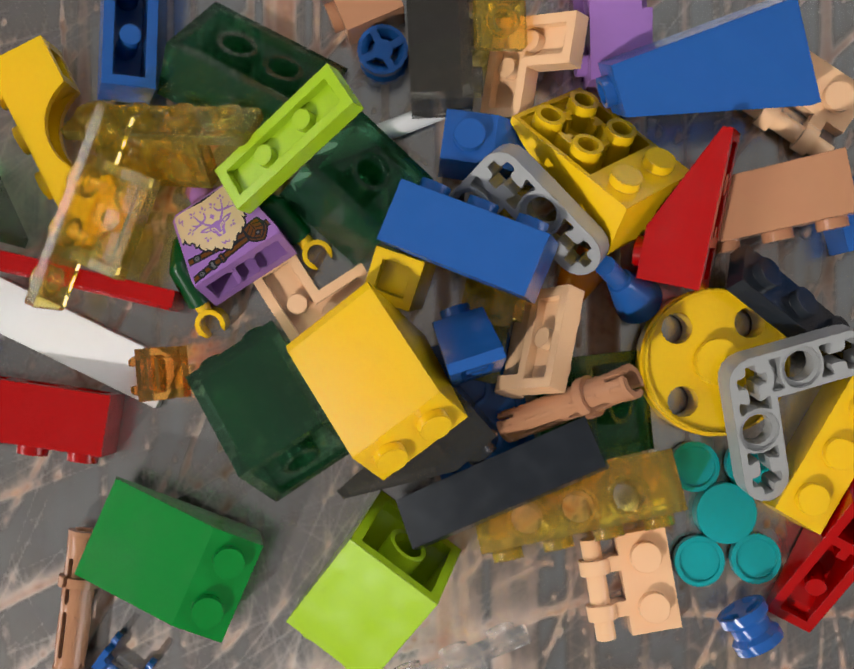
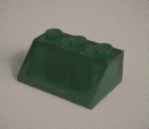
(237, 62)

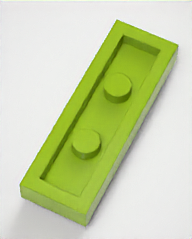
(289, 139)

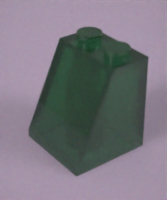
(266, 413)

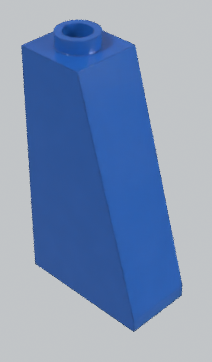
(727, 64)

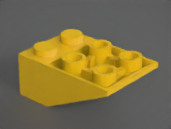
(600, 162)

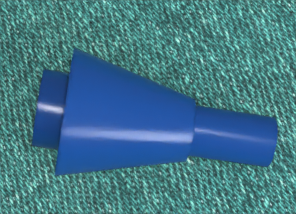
(632, 297)

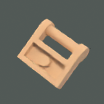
(542, 344)

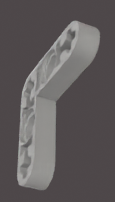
(490, 185)
(766, 386)

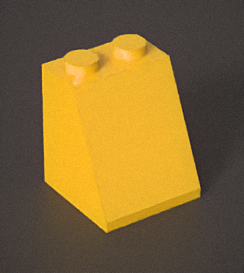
(376, 381)

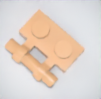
(831, 114)
(645, 581)

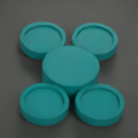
(723, 516)

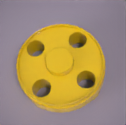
(696, 357)

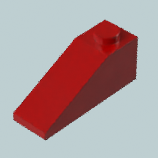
(686, 228)
(817, 570)

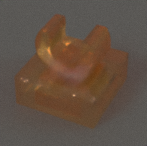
(160, 373)

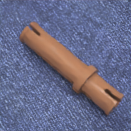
(585, 397)
(75, 606)

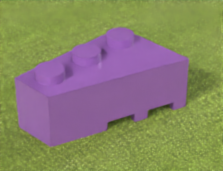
(611, 31)

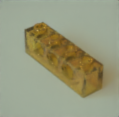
(650, 474)

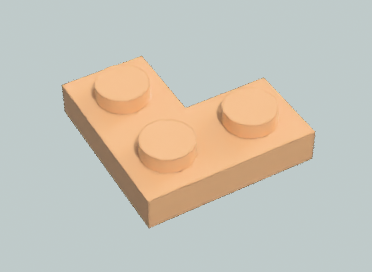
(553, 44)
(296, 298)

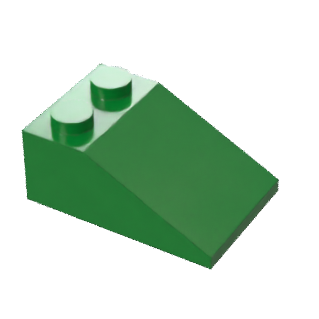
(171, 558)

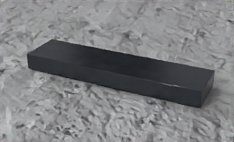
(502, 483)

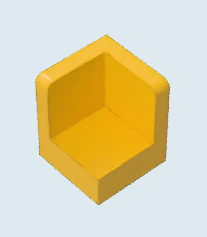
(400, 277)

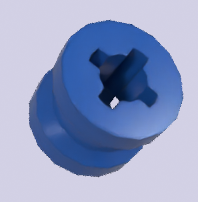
(380, 43)
(750, 626)

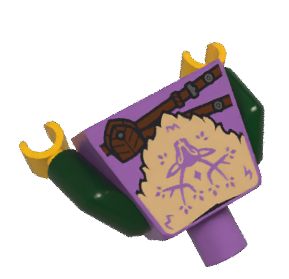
(228, 249)

